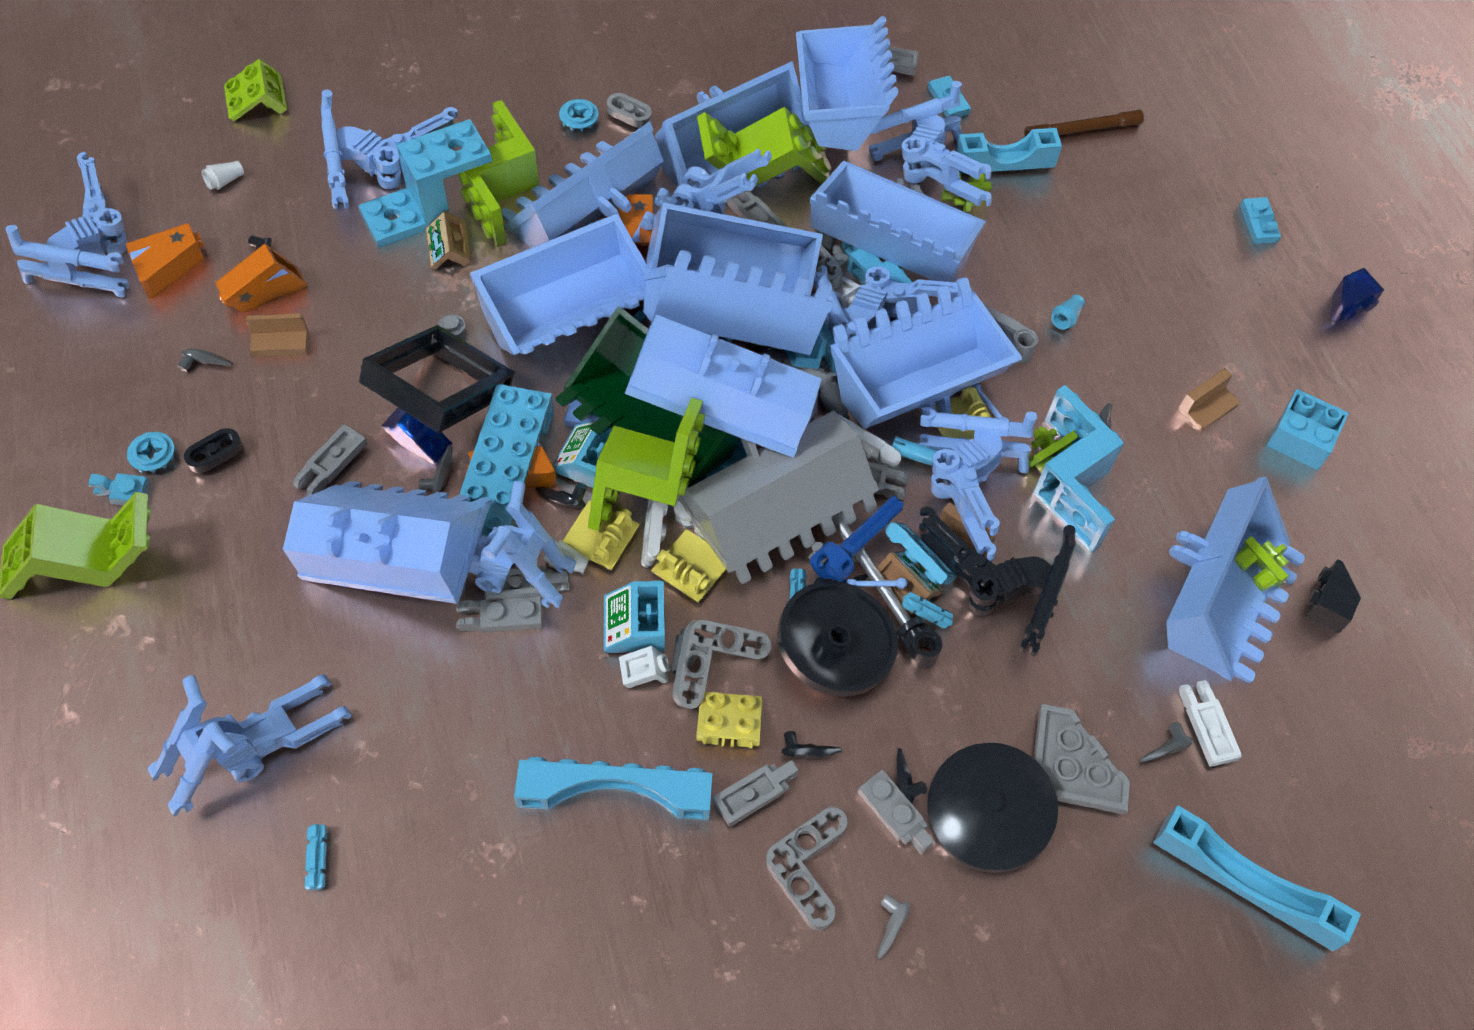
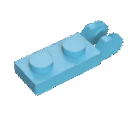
(920, 553)

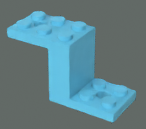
(424, 166)
(1069, 474)

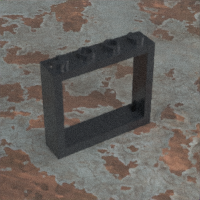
(379, 377)

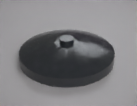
(837, 638)
(992, 807)

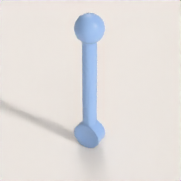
(987, 401)
(901, 583)

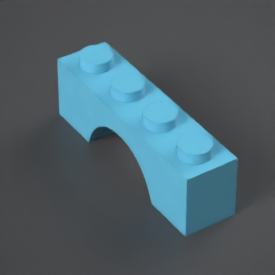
(1035, 151)

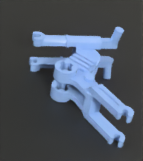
(925, 147)
(368, 149)
(709, 191)
(79, 243)
(875, 296)
(971, 463)
(519, 546)
(235, 743)

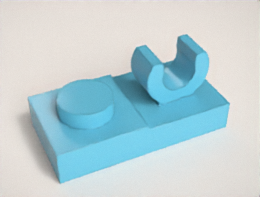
(1260, 220)

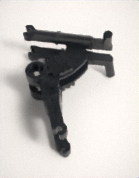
(1004, 581)

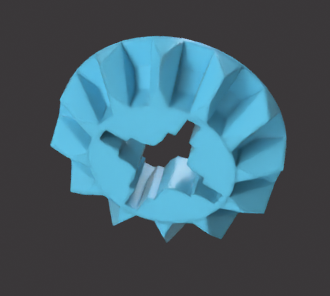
(581, 108)
(140, 449)

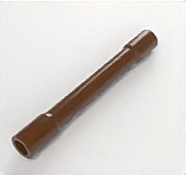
(1122, 120)

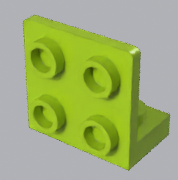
(251, 86)

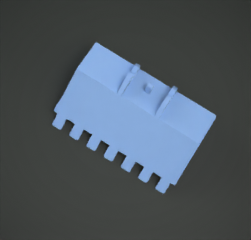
(735, 240)
(738, 387)
(386, 539)

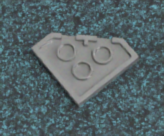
(1078, 763)

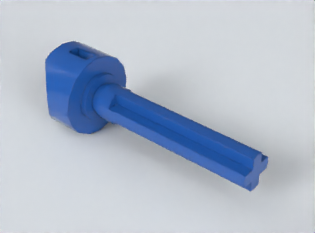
(839, 561)

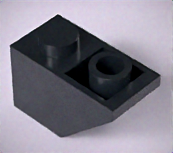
(1335, 599)

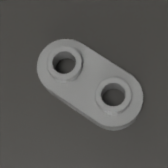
(629, 110)

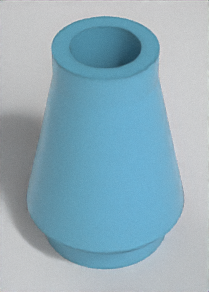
(1067, 313)

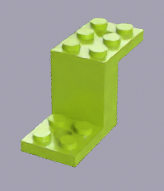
(780, 133)
(509, 174)
(645, 465)
(74, 545)

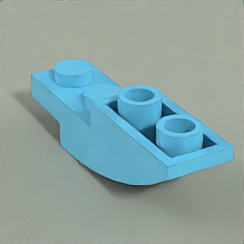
(861, 261)

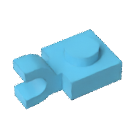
(119, 489)

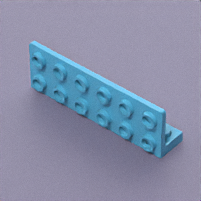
(506, 449)

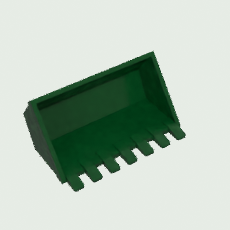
(601, 387)

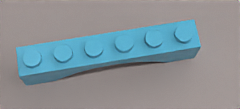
(548, 783)
(1306, 910)

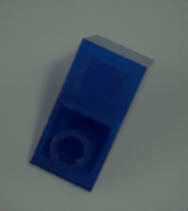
(1354, 294)
(416, 436)

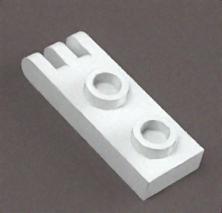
(653, 531)

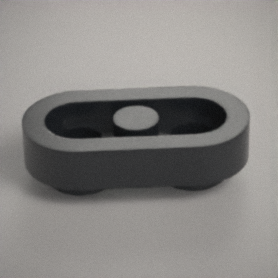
(212, 450)

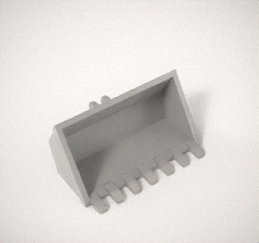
(777, 497)

